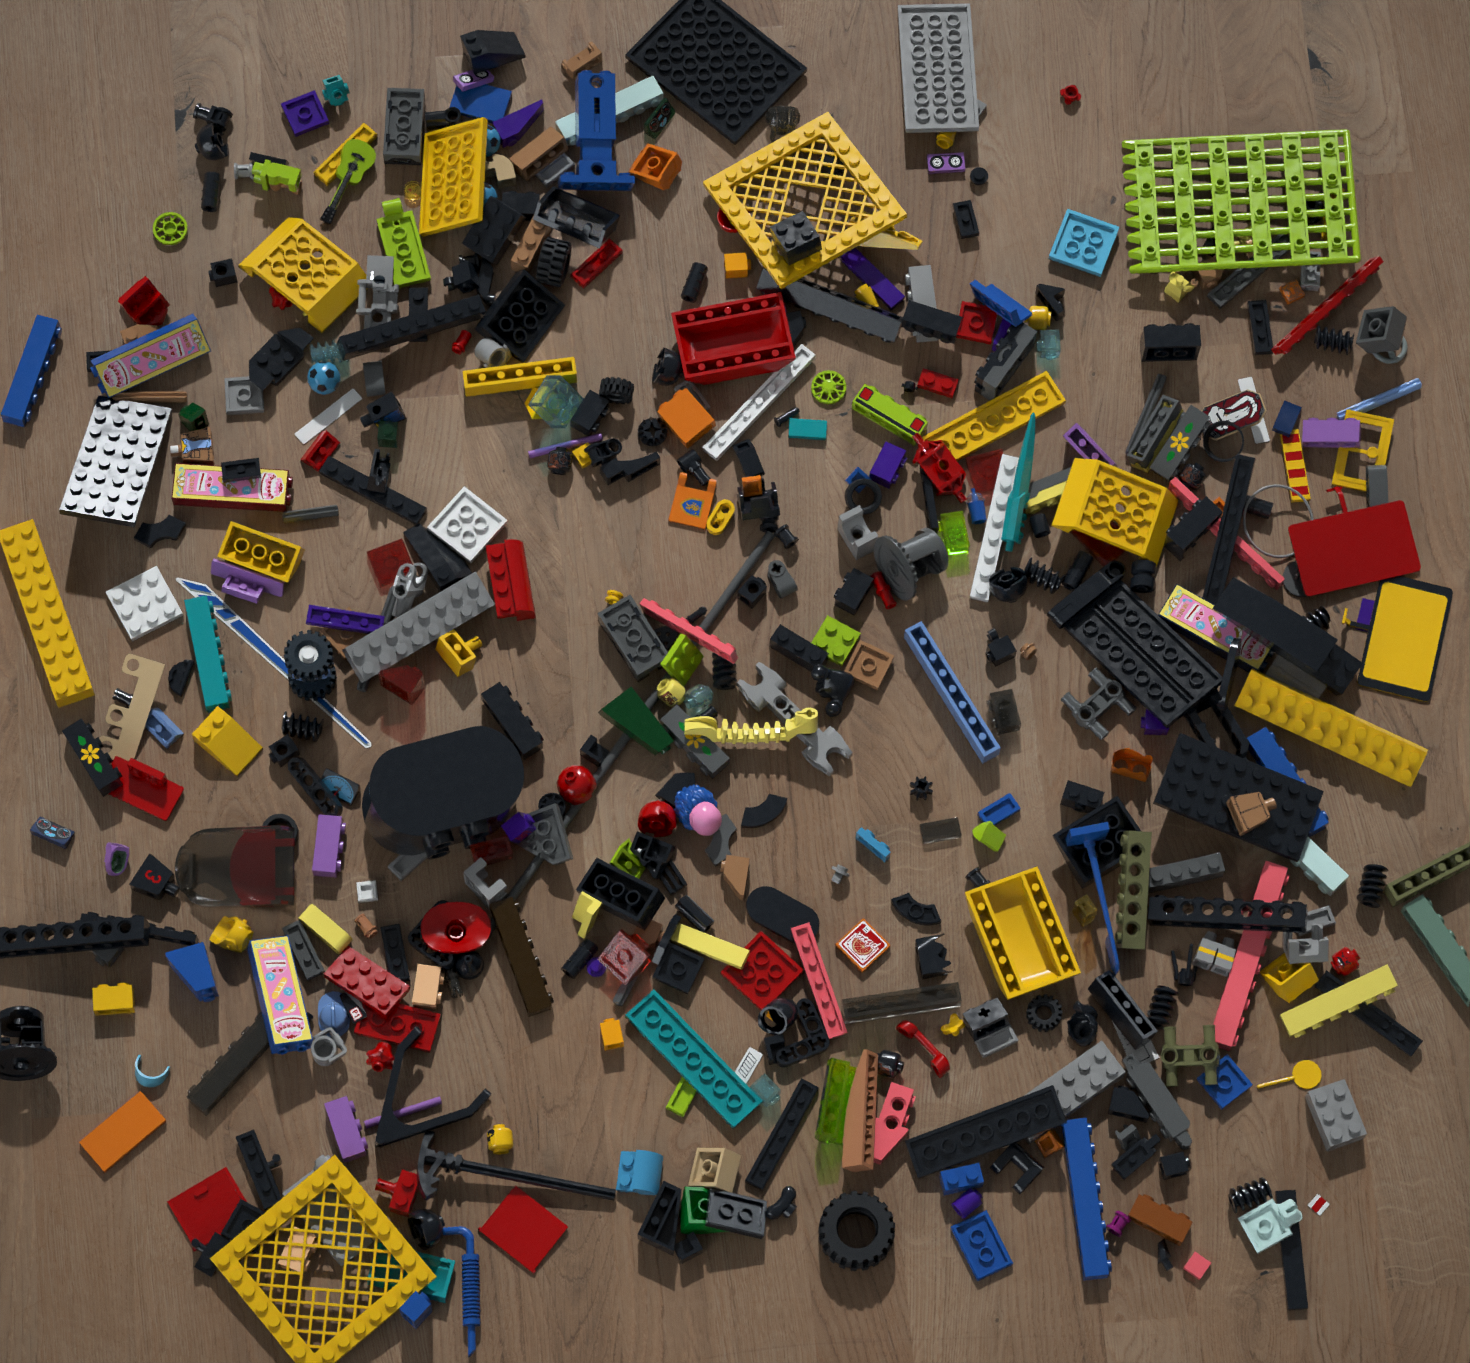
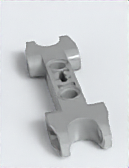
(769, 694)

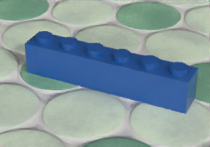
(31, 371)
(1270, 755)

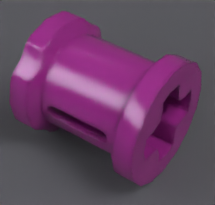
(1118, 1223)

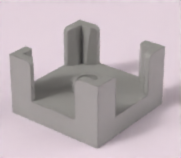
(474, 880)
(1306, 950)

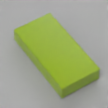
(681, 1098)

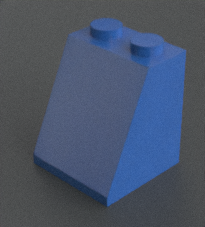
(194, 970)

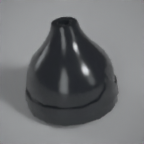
(469, 965)

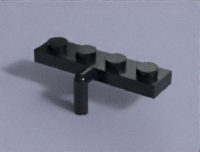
(259, 1168)

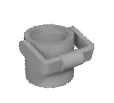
(492, 353)
(324, 1047)

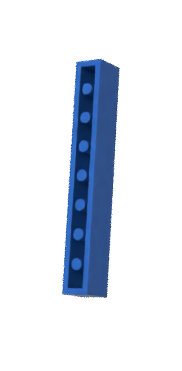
(1085, 1199)

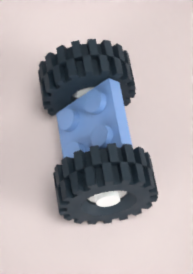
(310, 665)

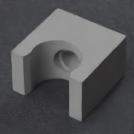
(853, 523)

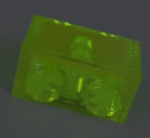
(954, 532)

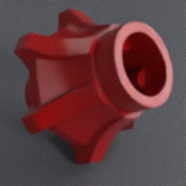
(279, 300)
(380, 1057)

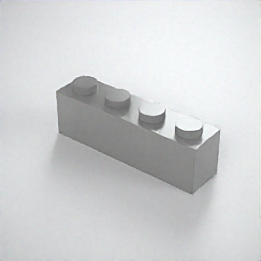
(921, 291)

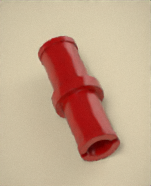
(883, 590)

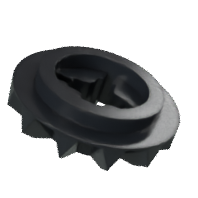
(646, 437)

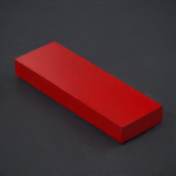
(596, 263)

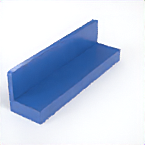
(1000, 303)

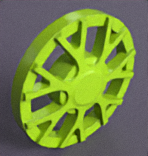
(170, 228)
(828, 387)

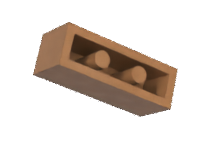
(539, 153)
(530, 246)

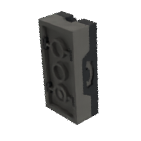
(404, 126)
(1005, 360)
(632, 637)

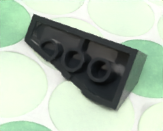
(442, 563)

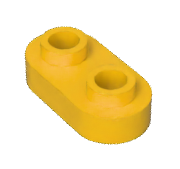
(720, 518)

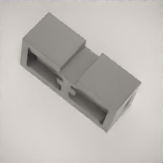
(1310, 275)

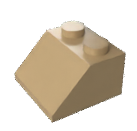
(714, 1169)

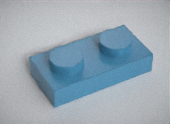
(868, 839)

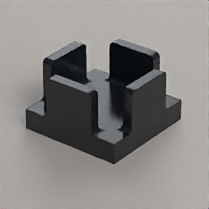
(759, 505)

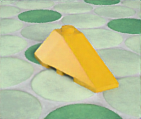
(890, 238)

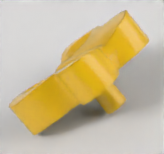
(954, 1025)

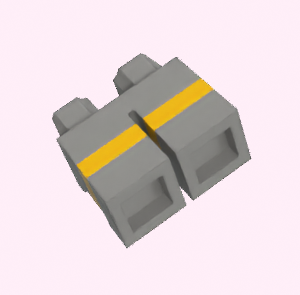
(1223, 954)

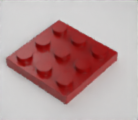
(765, 973)

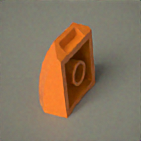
(656, 166)

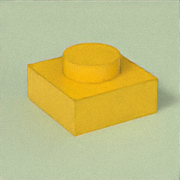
(582, 457)

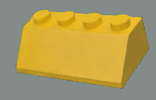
(260, 552)

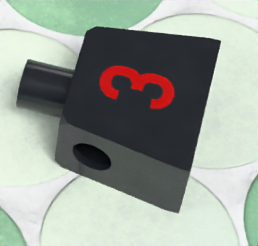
(154, 879)

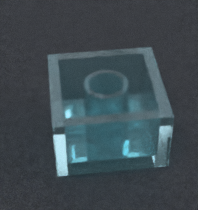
(556, 401)

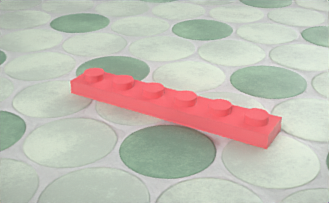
(684, 627)
(819, 981)

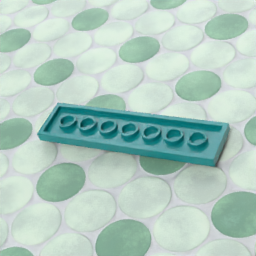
(693, 1059)

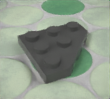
(550, 836)

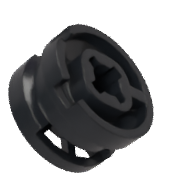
(551, 798)

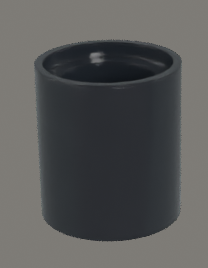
(1039, 525)

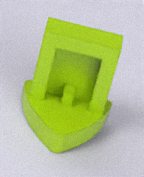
(989, 835)

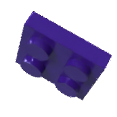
(304, 113)

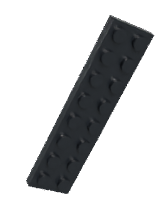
(986, 1131)

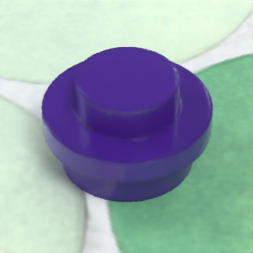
(595, 968)

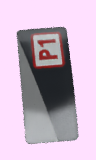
(353, 1007)

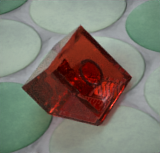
(403, 682)

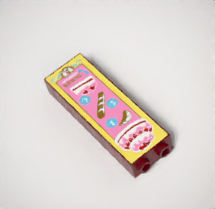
(204, 487)

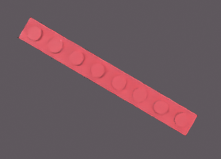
(1243, 550)

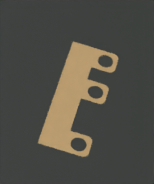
(135, 717)

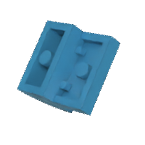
(639, 1172)

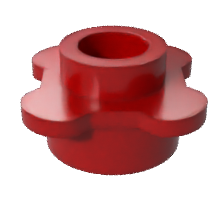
(1073, 90)

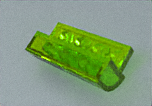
(834, 1101)

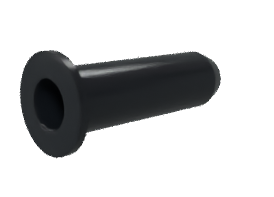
(786, 416)

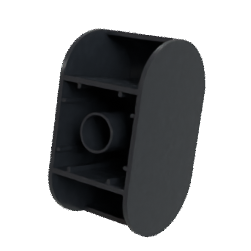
(442, 791)

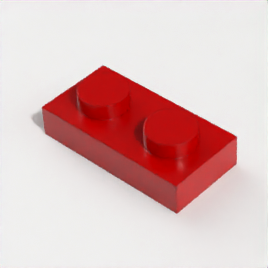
(937, 383)

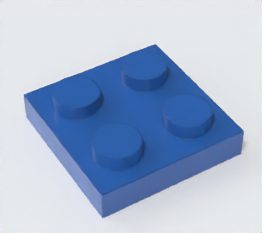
(1230, 1082)

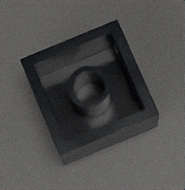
(796, 238)

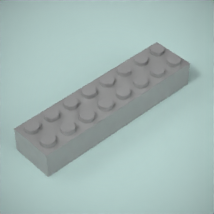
(418, 627)

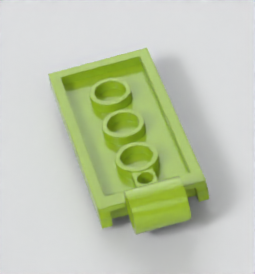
(403, 243)

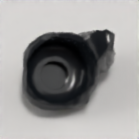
(1083, 1024)

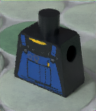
(383, 409)

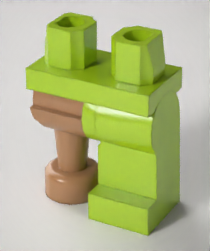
(277, 176)

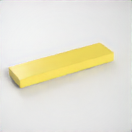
(710, 946)

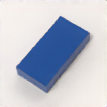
(999, 810)

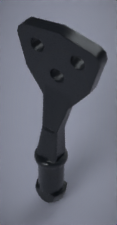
(673, 634)

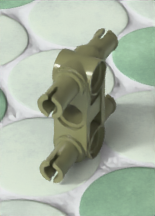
(1190, 1055)

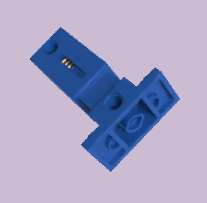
(595, 136)

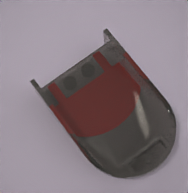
(238, 867)

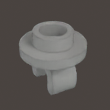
(840, 871)

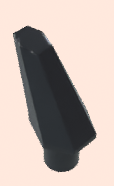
(1164, 1255)

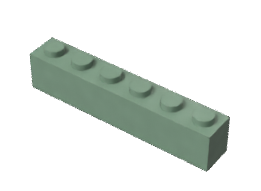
(1440, 944)

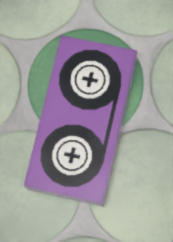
(470, 80)
(945, 163)

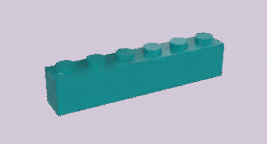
(207, 653)

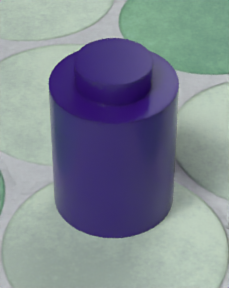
(967, 1203)

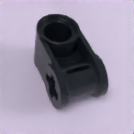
(600, 451)

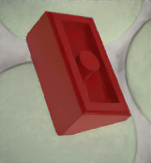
(320, 450)

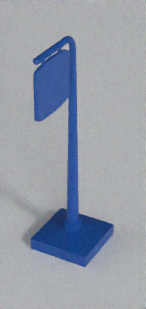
(1088, 836)

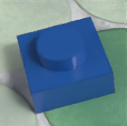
(855, 475)

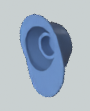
(333, 1013)

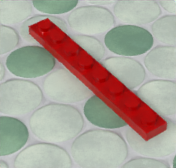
(1331, 302)

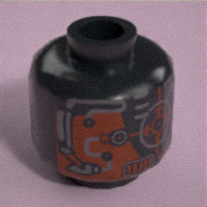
(559, 461)
(1192, 476)
(889, 1063)

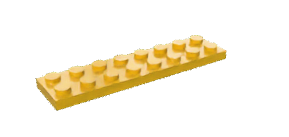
(998, 416)

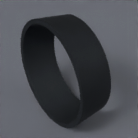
(1206, 439)

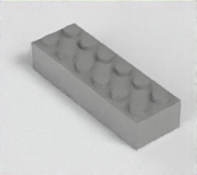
(1083, 1080)

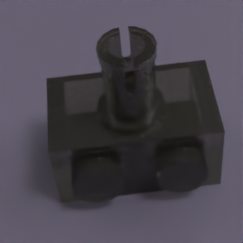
(1004, 712)

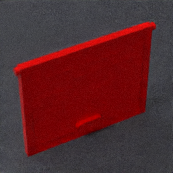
(207, 1206)
(523, 1229)

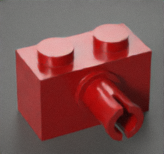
(402, 1192)

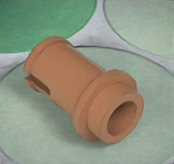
(366, 926)

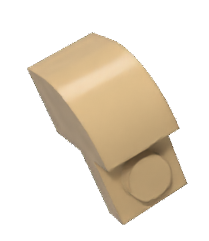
(502, 169)

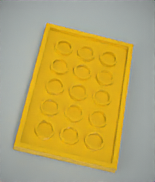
(453, 177)

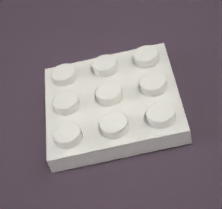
(467, 525)
(144, 603)

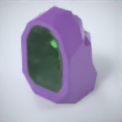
(116, 858)

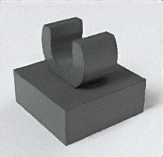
(1128, 1136)

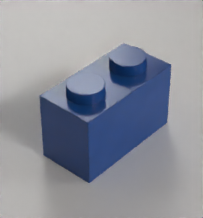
(961, 1179)
(416, 1309)

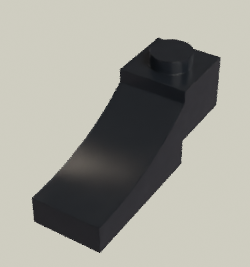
(614, 470)

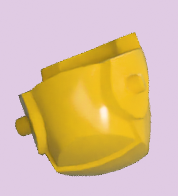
(232, 934)

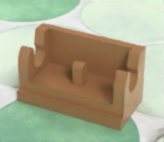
(582, 61)

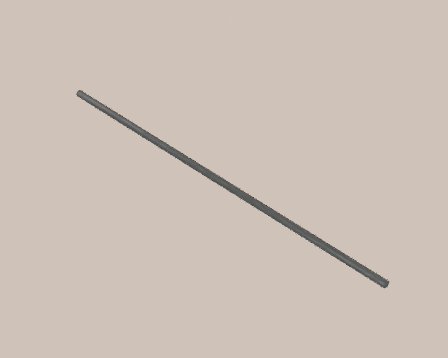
(650, 702)

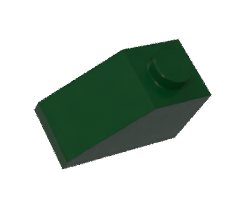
(193, 417)

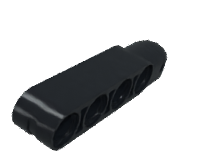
(1086, 593)

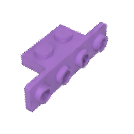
(244, 582)

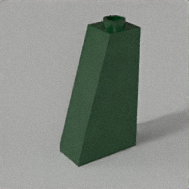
(637, 721)

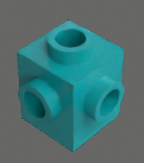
(335, 90)

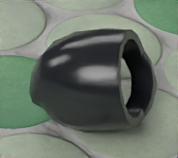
(782, 1012)

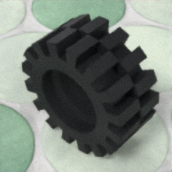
(616, 390)
(1041, 1024)

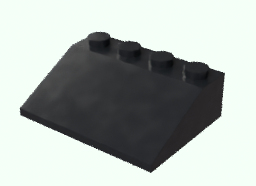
(520, 315)
(1106, 850)

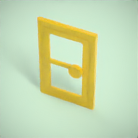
(1380, 453)

